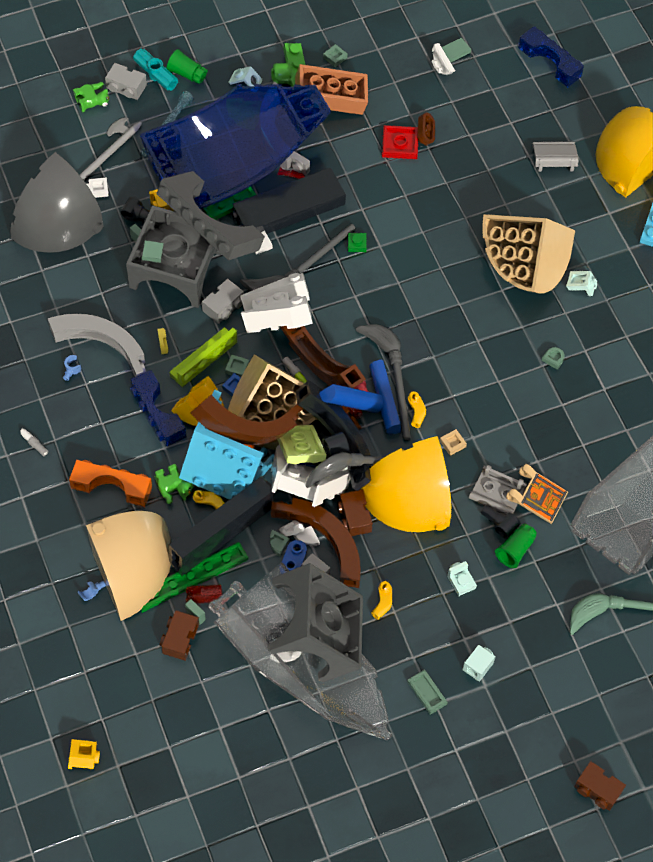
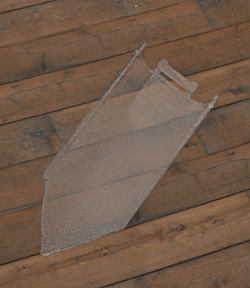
(263, 617)

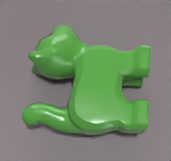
(88, 98)
(172, 482)

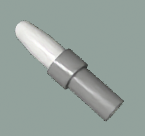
(34, 442)

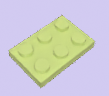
(302, 445)

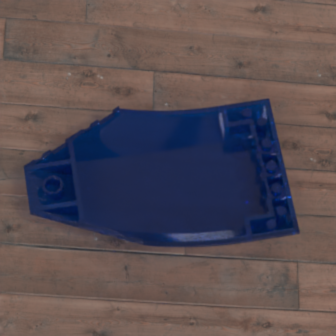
(236, 137)

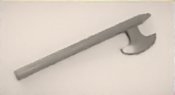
(117, 127)

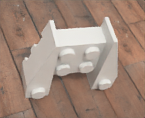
(277, 305)
(293, 480)

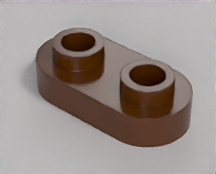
(426, 129)

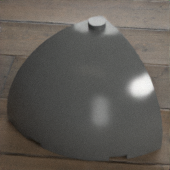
(55, 209)

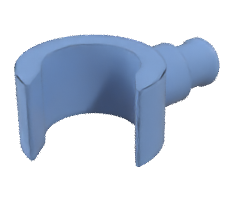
(71, 370)
(92, 590)

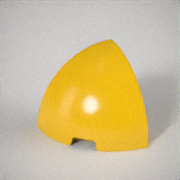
(194, 398)

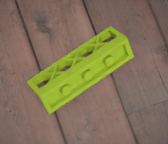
(204, 356)

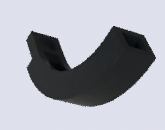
(336, 421)

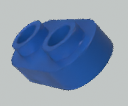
(295, 557)

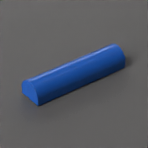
(383, 388)
(352, 398)

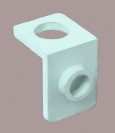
(245, 75)

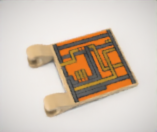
(540, 495)

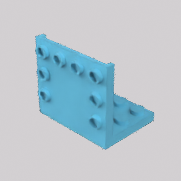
(219, 462)

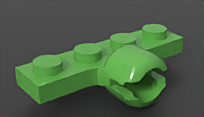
(285, 72)

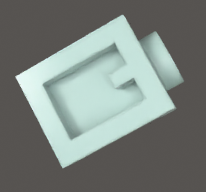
(582, 281)
(461, 578)

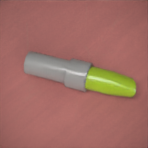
(294, 370)

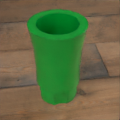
(186, 67)
(516, 545)

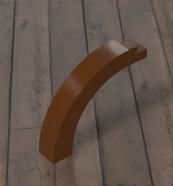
(319, 361)
(223, 422)
(329, 527)

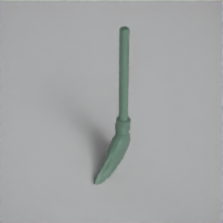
(597, 604)

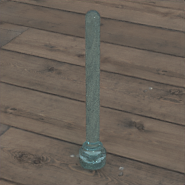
(185, 100)

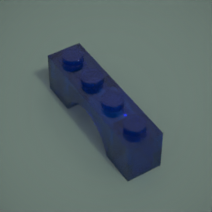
(536, 43)
(168, 426)

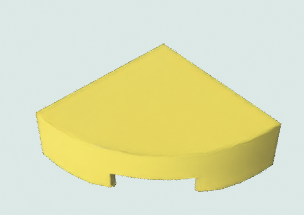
(162, 341)

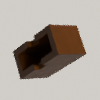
(356, 517)
(177, 639)
(599, 787)

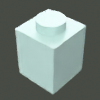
(479, 662)

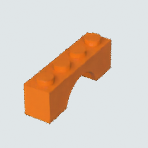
(88, 476)

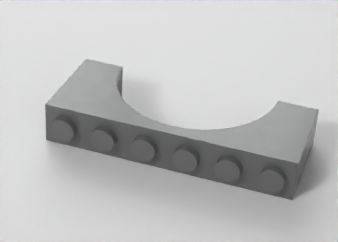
(227, 239)

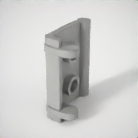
(555, 155)
(492, 490)

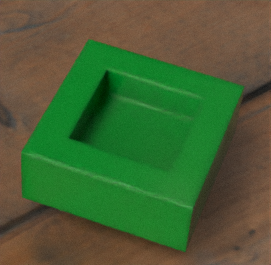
(356, 242)

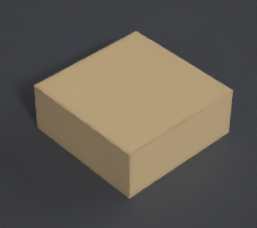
(453, 442)

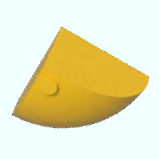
(626, 149)
(411, 488)

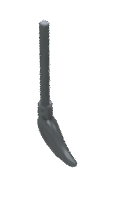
(252, 284)
(390, 343)
(337, 463)

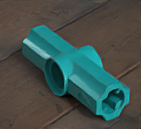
(155, 69)

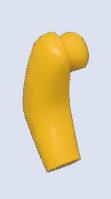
(418, 408)
(208, 498)
(385, 602)

